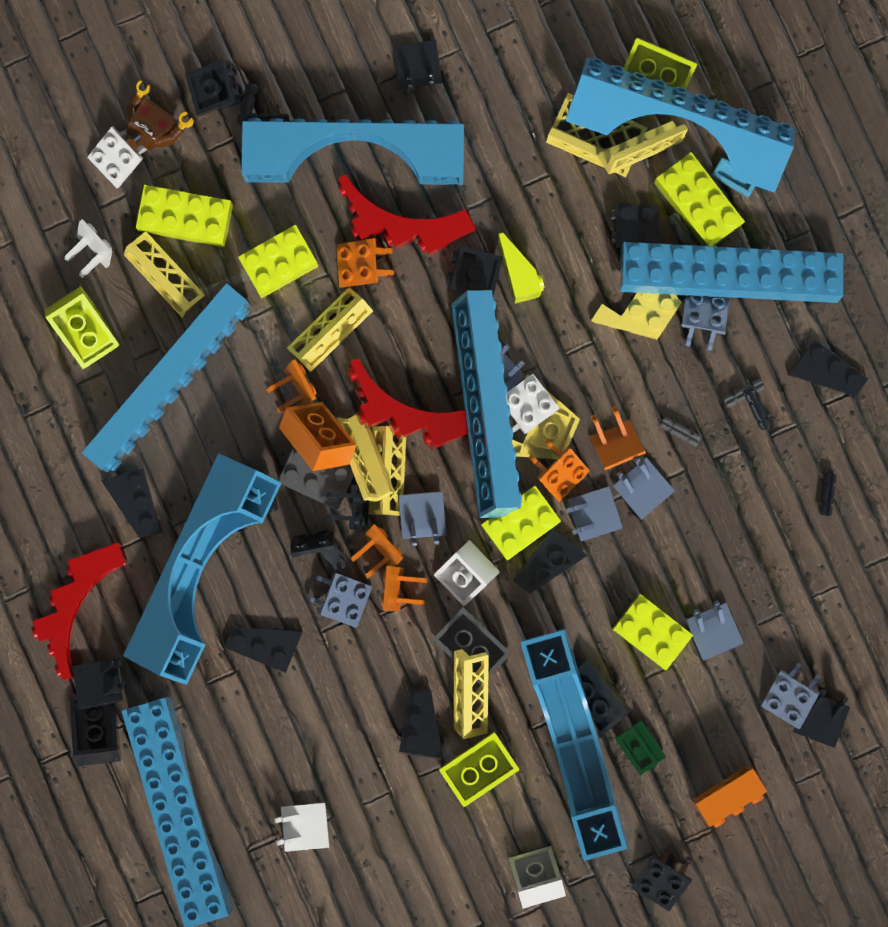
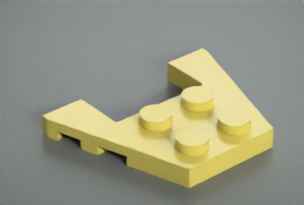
(644, 316)
(556, 428)

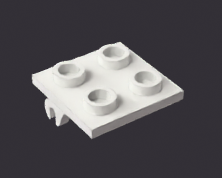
(115, 156)
(88, 236)
(529, 404)
(304, 827)

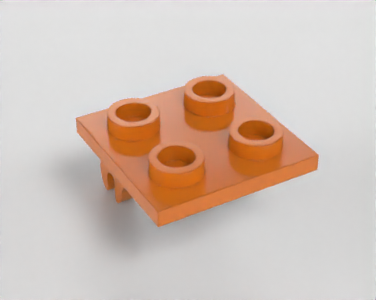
(358, 263)
(295, 374)
(616, 444)
(563, 473)
(390, 552)
(390, 597)

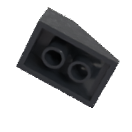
(94, 734)

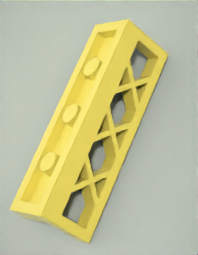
(642, 146)
(158, 280)
(332, 331)
(387, 448)
(367, 462)
(463, 694)

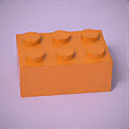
(317, 436)
(729, 797)

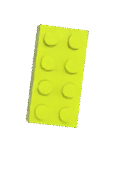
(699, 201)
(184, 216)

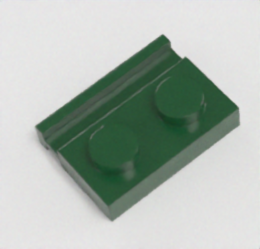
(640, 747)

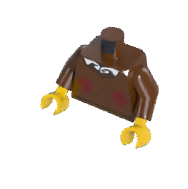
(151, 124)

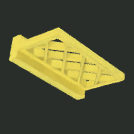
(585, 148)

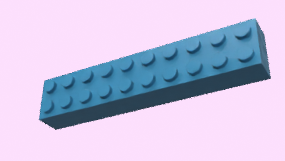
(731, 272)
(166, 379)
(486, 404)

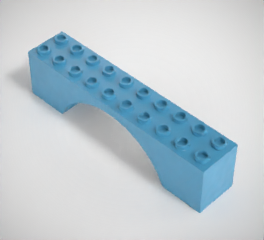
(613, 96)
(277, 147)
(168, 632)
(576, 744)
(174, 810)

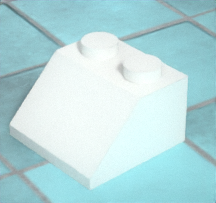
(466, 573)
(537, 877)

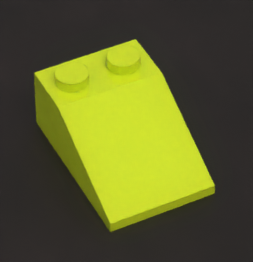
(521, 275)
(81, 327)

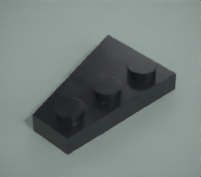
(828, 370)
(135, 501)
(548, 561)
(266, 646)
(603, 700)
(420, 727)

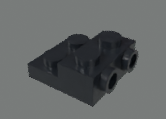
(214, 87)
(634, 224)
(473, 271)

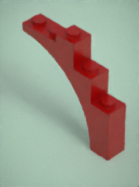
(372, 220)
(379, 407)
(57, 627)

